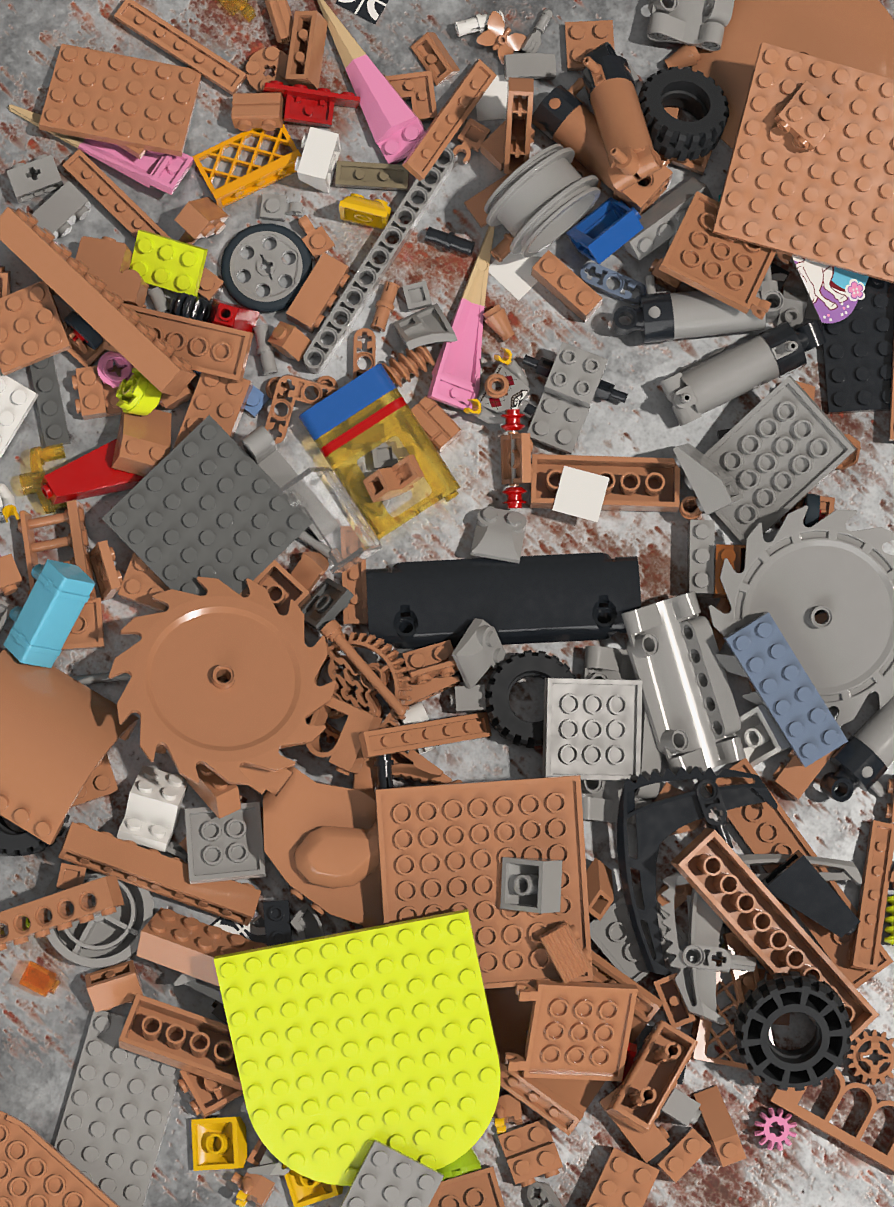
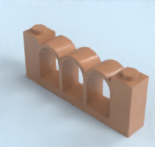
(347, 752)
(789, 1101)

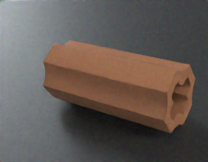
(281, 19)

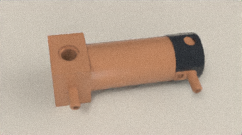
(572, 125)

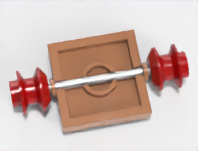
(515, 458)

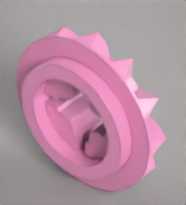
(105, 365)

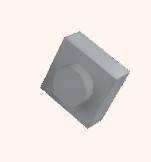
(417, 296)

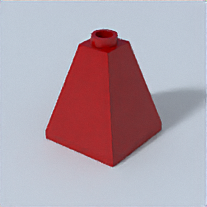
(233, 316)

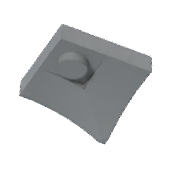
(425, 328)

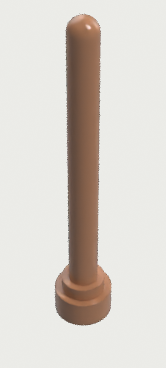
(333, 632)

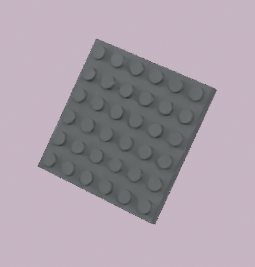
(207, 514)

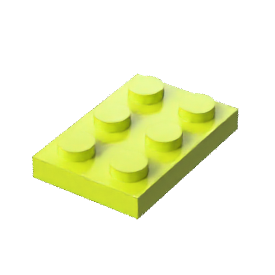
(168, 262)

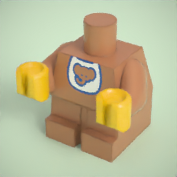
(507, 1110)
(253, 1188)

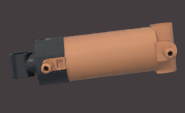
(619, 117)

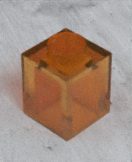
(40, 979)

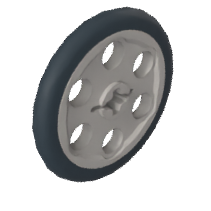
(253, 238)

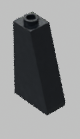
(808, 892)

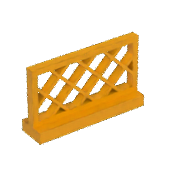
(253, 180)

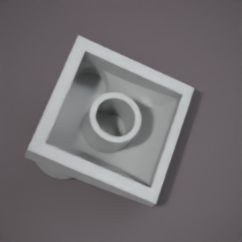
(499, 534)
(478, 651)

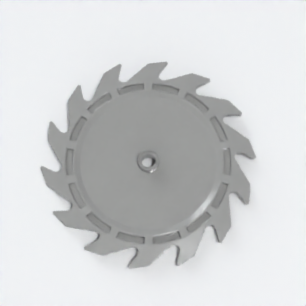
(812, 572)

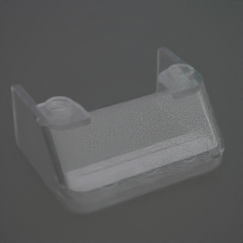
(334, 516)

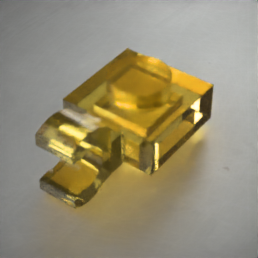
(240, 6)

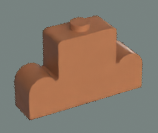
(518, 122)
(111, 264)

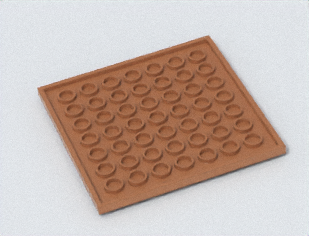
(823, 201)
(446, 854)

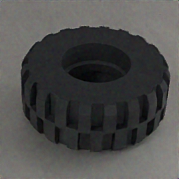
(799, 1066)

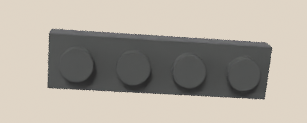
(50, 402)

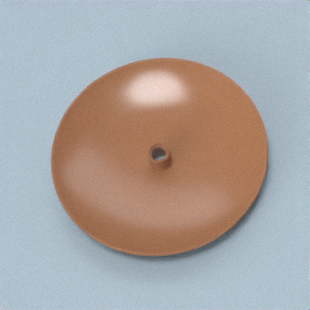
(834, 30)

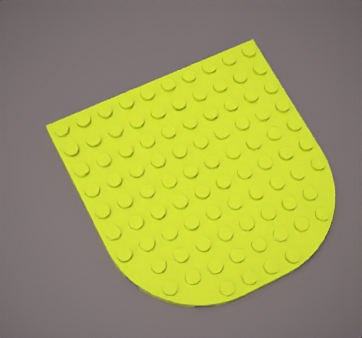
(364, 1044)

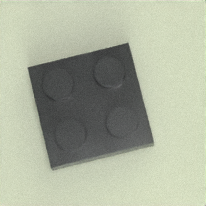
(325, 604)

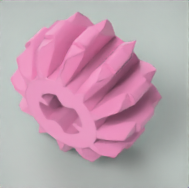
(771, 1136)

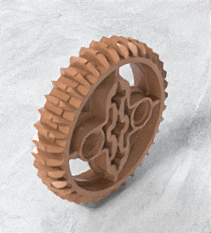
(366, 693)

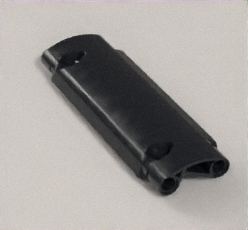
(524, 601)

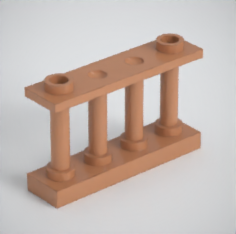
(76, 539)

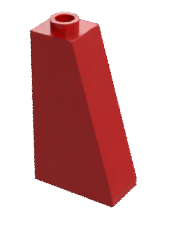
(88, 477)

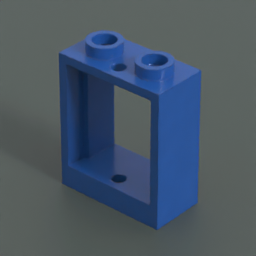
(605, 230)

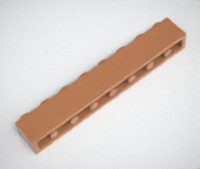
(157, 873)

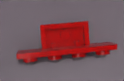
(310, 105)

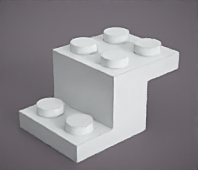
(153, 808)

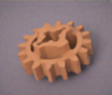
(872, 1069)

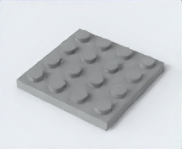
(592, 728)

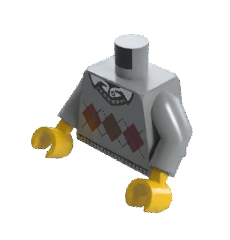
(489, 408)

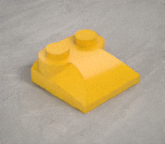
(365, 211)
(219, 1143)
(308, 1191)

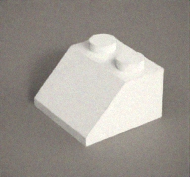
(318, 158)
(760, 736)

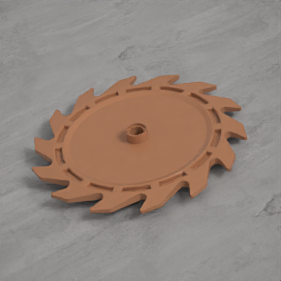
(215, 721)

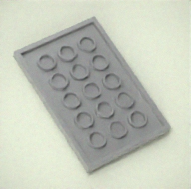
(777, 457)

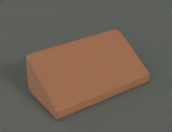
(435, 57)

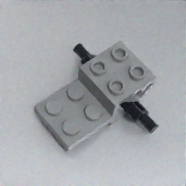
(568, 395)

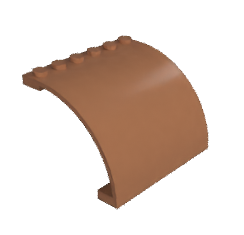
(49, 743)
(555, 1099)

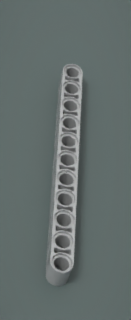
(374, 270)

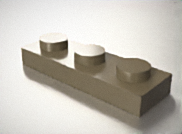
(371, 176)

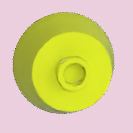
(137, 395)

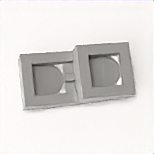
(530, 66)

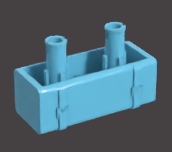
(48, 613)

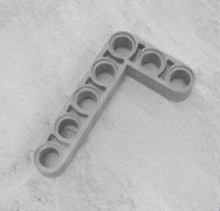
(263, 451)

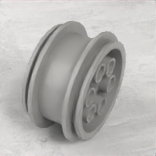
(542, 200)

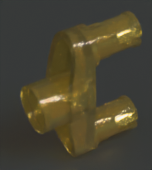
(32, 480)

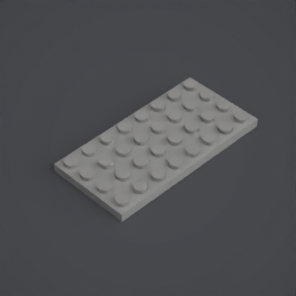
(116, 1113)

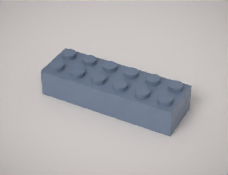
(785, 689)

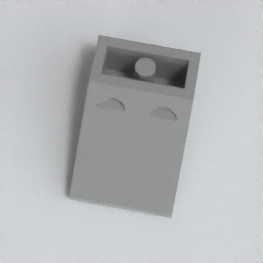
(710, 482)

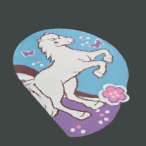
(831, 288)

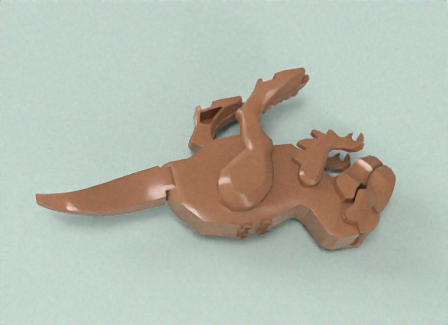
(328, 834)

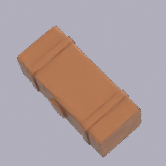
(652, 1076)

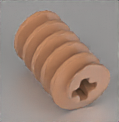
(408, 364)

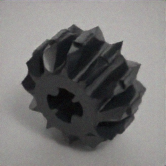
(190, 307)

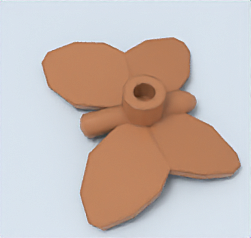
(499, 38)

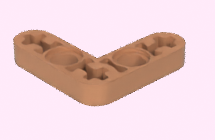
(297, 394)

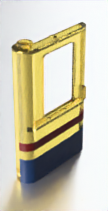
(360, 420)

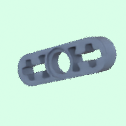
(593, 283)

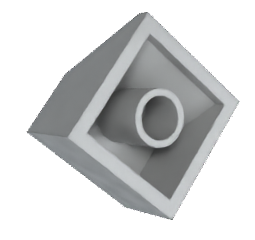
(531, 884)

